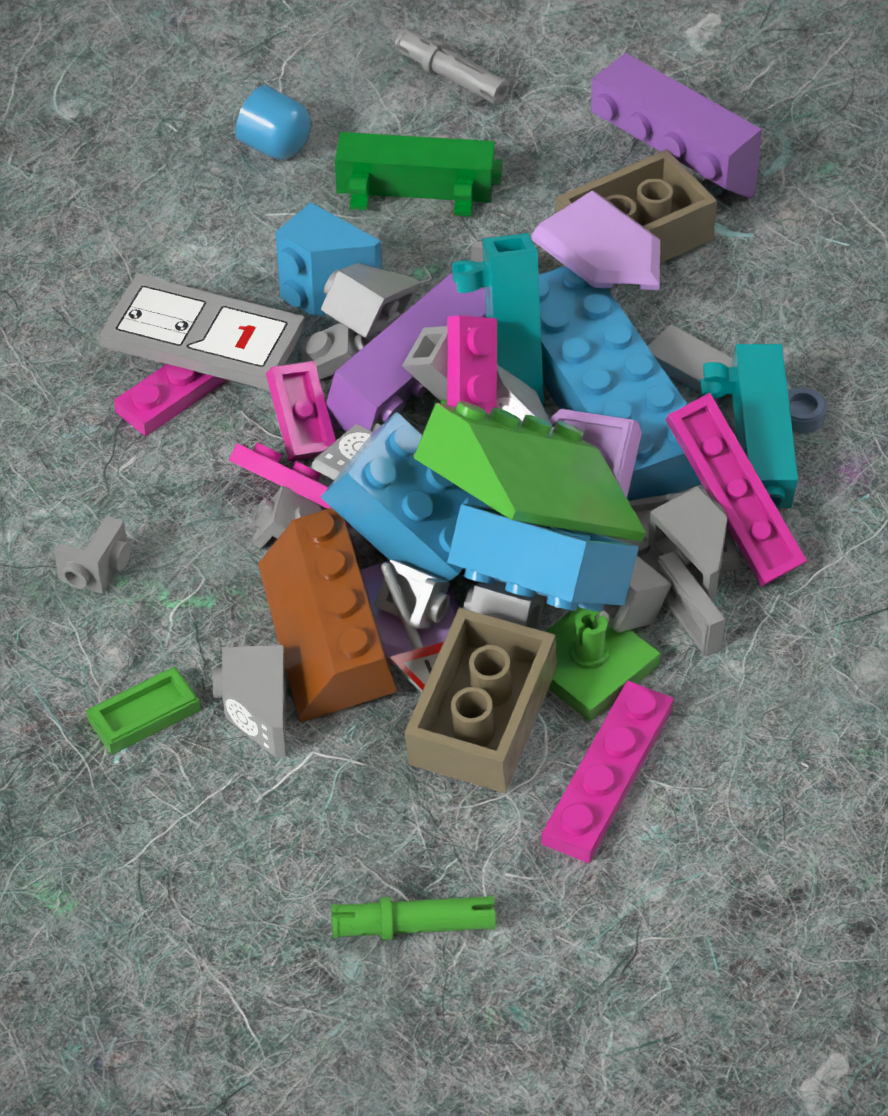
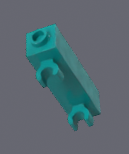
(513, 298)
(760, 414)

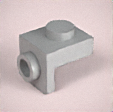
(332, 348)
(275, 515)
(100, 559)
(422, 592)

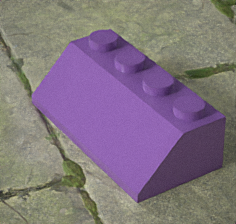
(679, 120)
(373, 381)

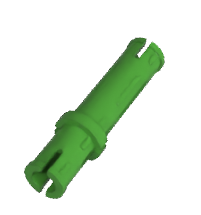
(412, 916)

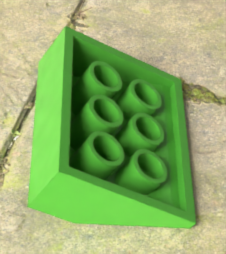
(528, 469)

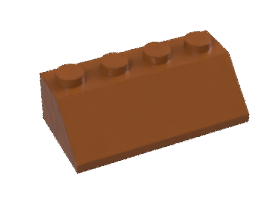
(324, 617)

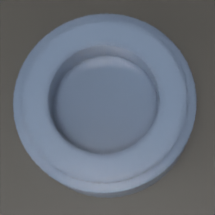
(806, 410)

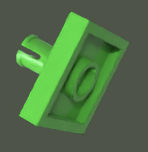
(596, 661)

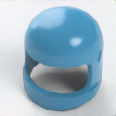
(273, 123)

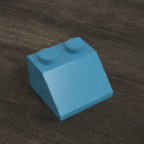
(312, 249)

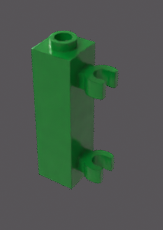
(416, 169)

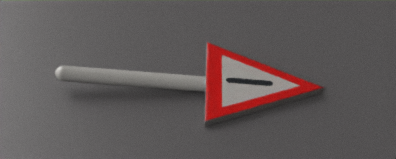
(417, 663)

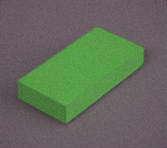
(143, 710)

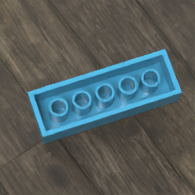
(605, 368)

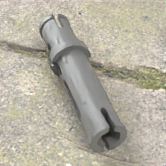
(437, 58)

